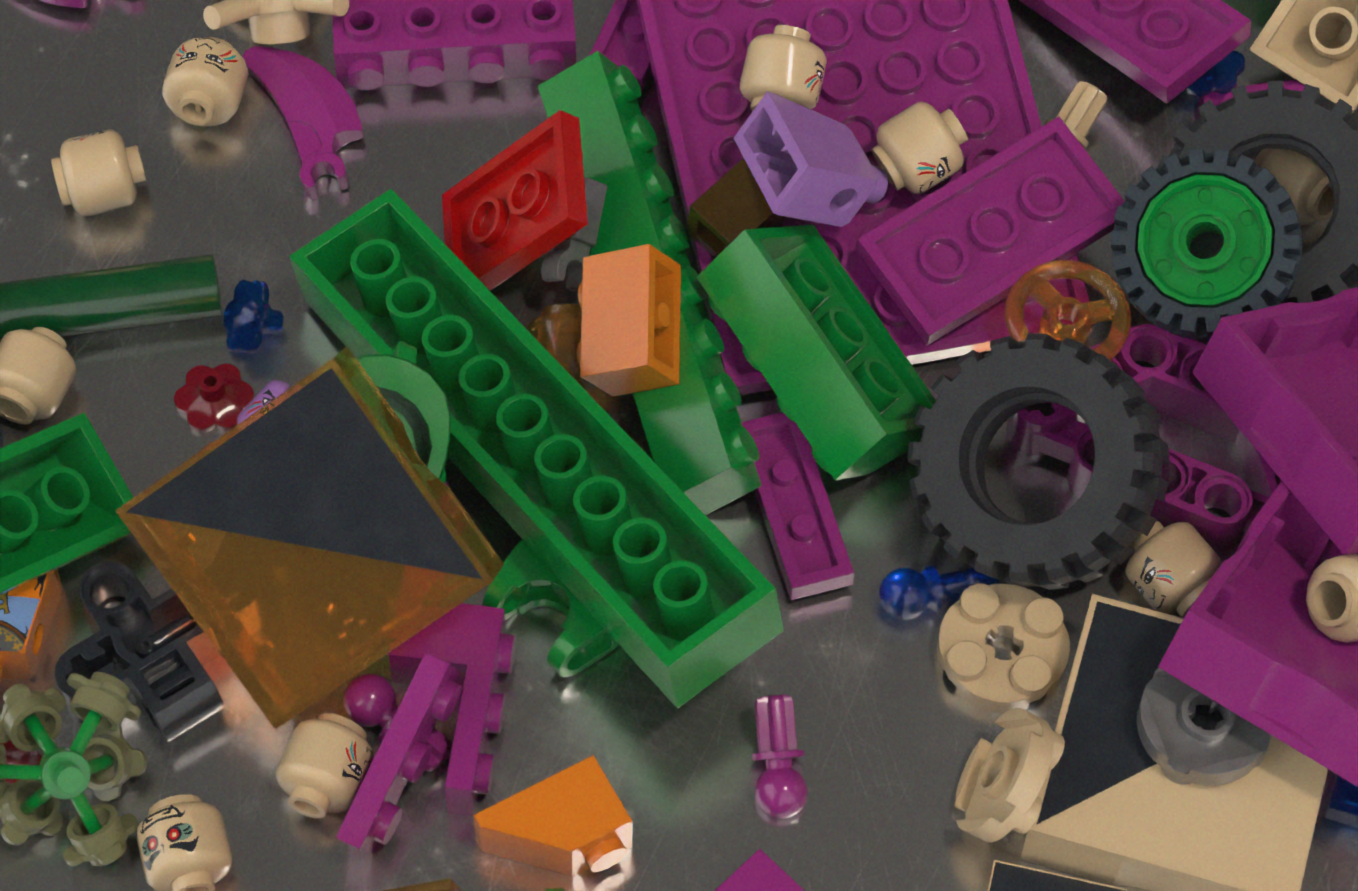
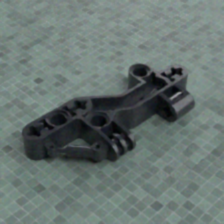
(155, 647)

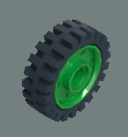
(1198, 197)

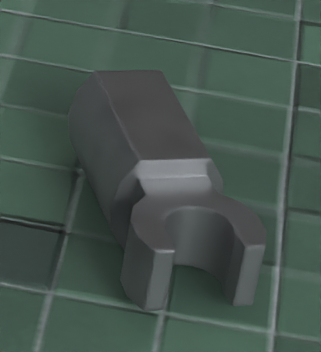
(573, 249)

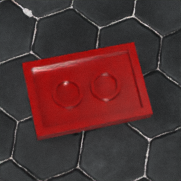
(519, 202)

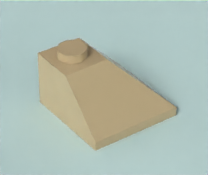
(1315, 45)

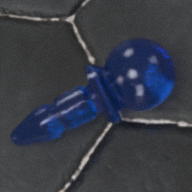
(908, 593)

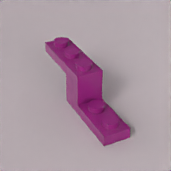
(478, 646)

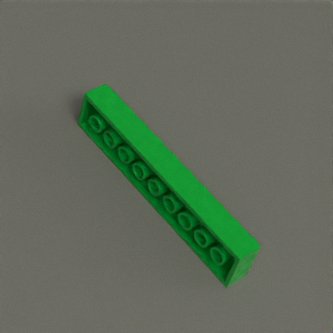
(546, 451)

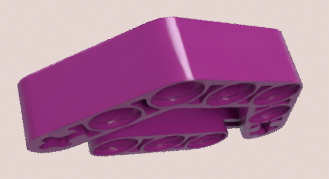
(1170, 389)

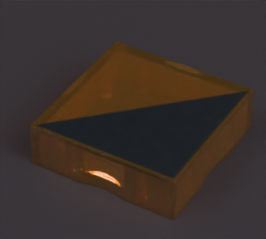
(311, 539)

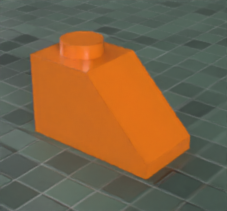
(559, 823)

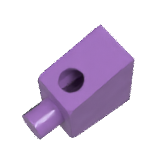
(808, 163)

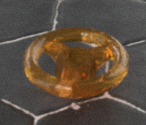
(1056, 307)

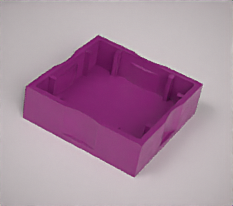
(1294, 395)
(1260, 651)

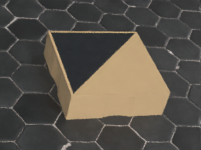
(1128, 825)

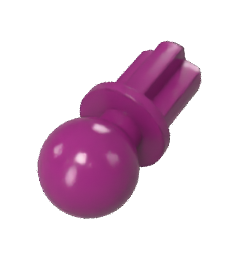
(372, 702)
(780, 788)

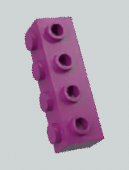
(451, 41)

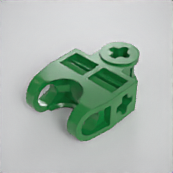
(528, 584)

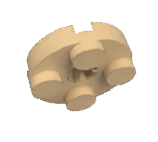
(1010, 612)
(1006, 776)

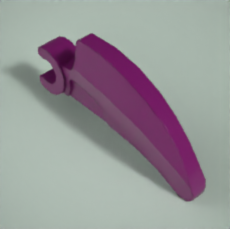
(313, 107)

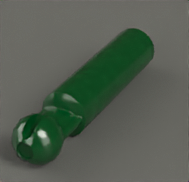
(113, 297)

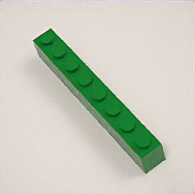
(688, 425)

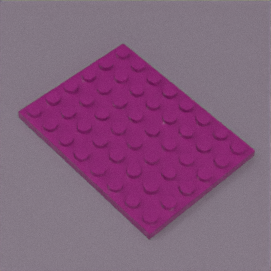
(877, 65)

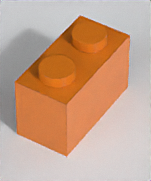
(630, 320)

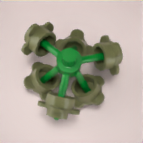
(99, 763)

